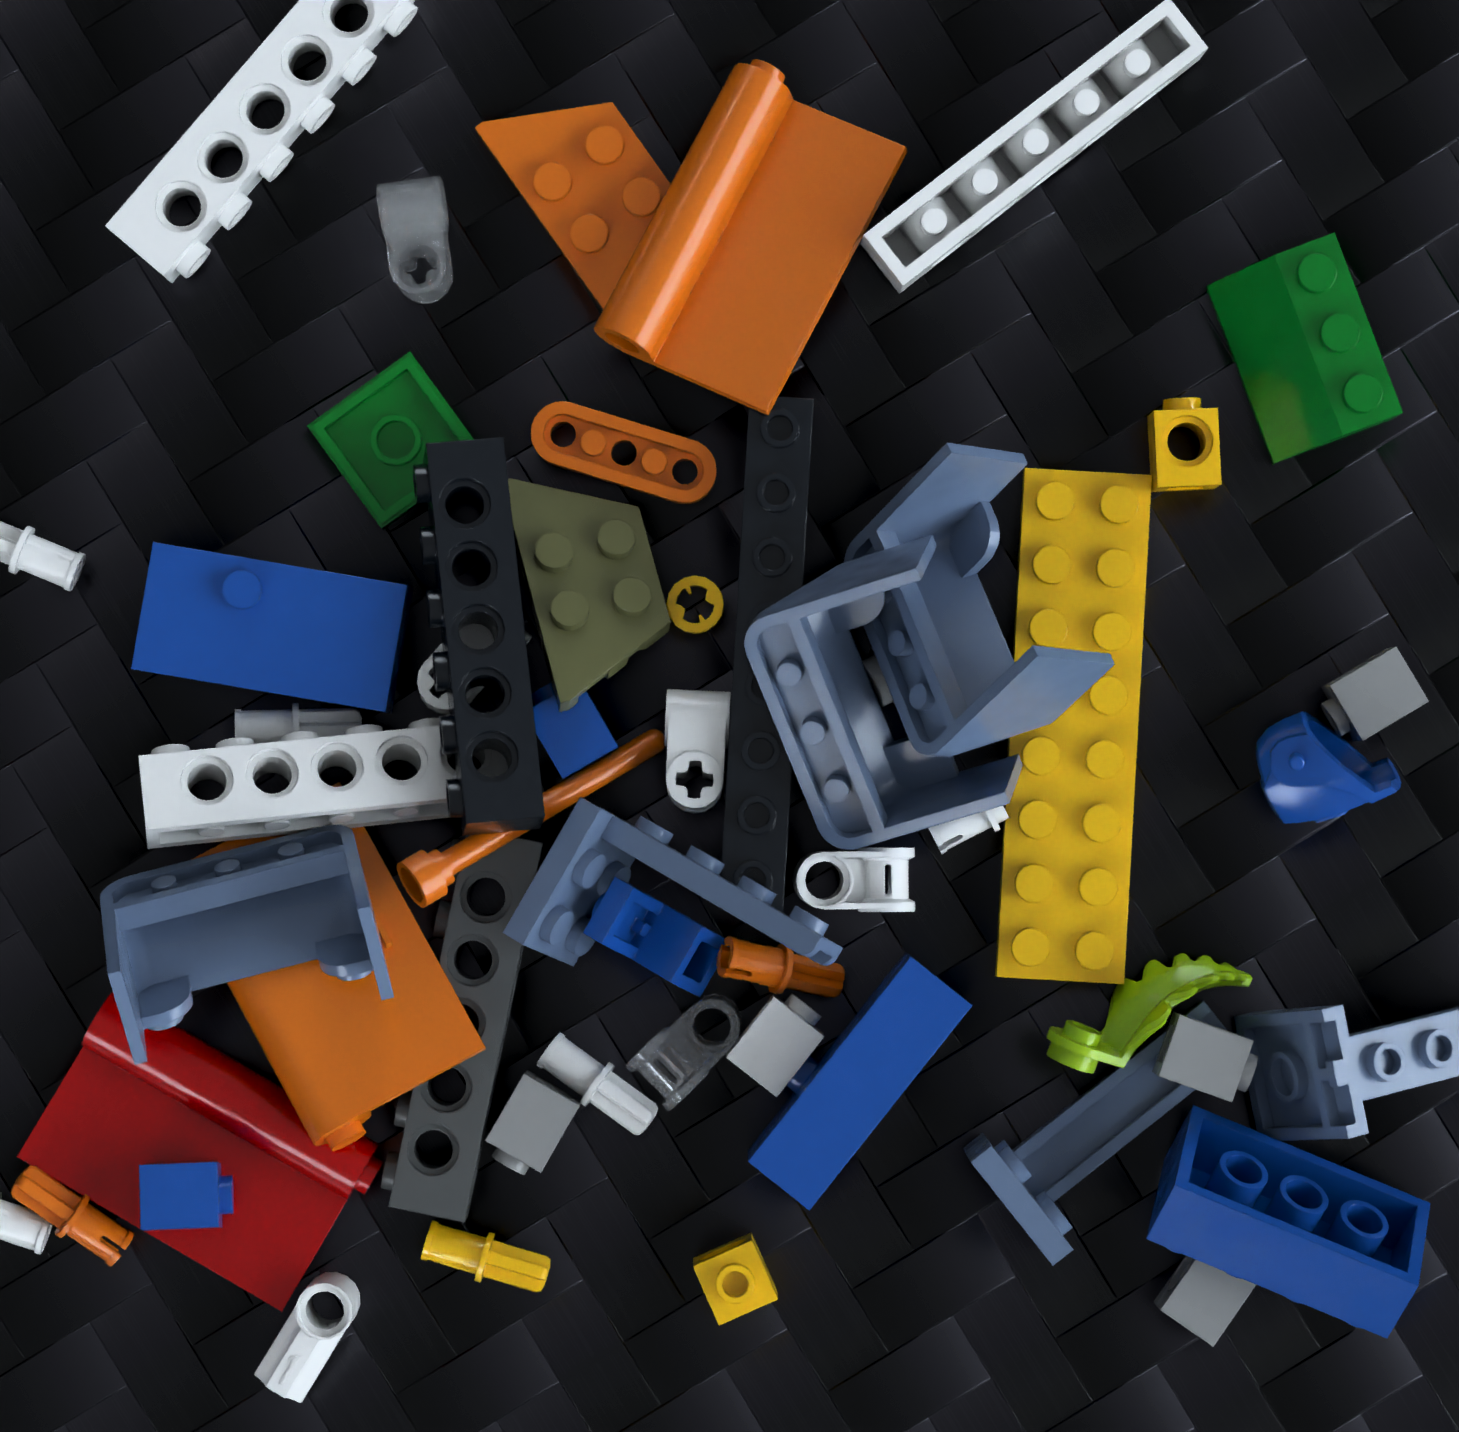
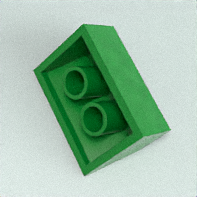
(1304, 348)

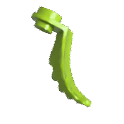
(1139, 1011)

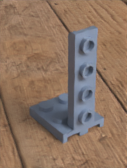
(602, 846)
(1318, 1074)
(1078, 1142)

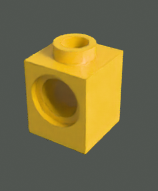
(1175, 474)
(735, 1278)

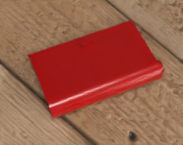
(197, 1109)

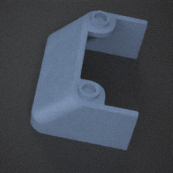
(940, 633)
(831, 722)
(235, 920)

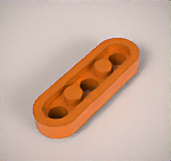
(599, 434)

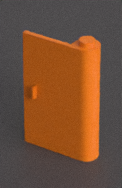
(749, 240)
(336, 1039)

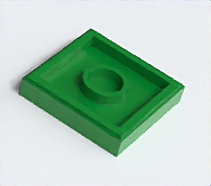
(384, 432)

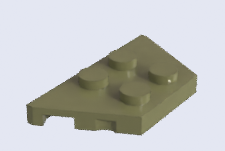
(586, 583)

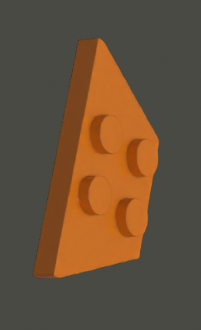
(584, 183)

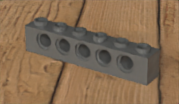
(448, 1187)

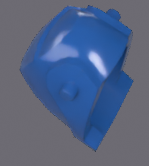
(1316, 773)

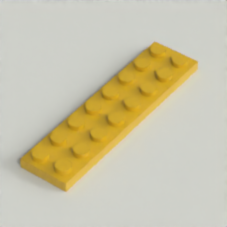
(1076, 789)

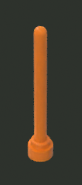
(430, 873)

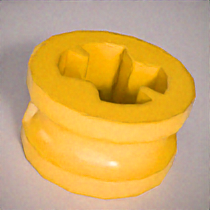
(677, 612)

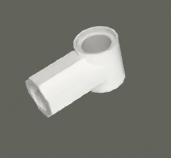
(308, 1338)

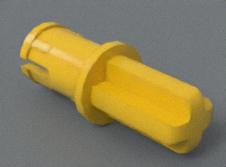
(486, 1257)

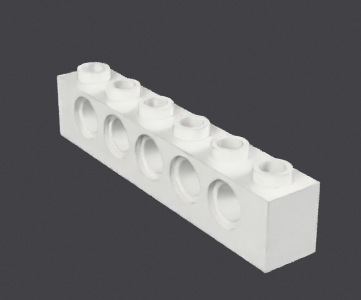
(227, 122)
(1033, 145)
(246, 812)

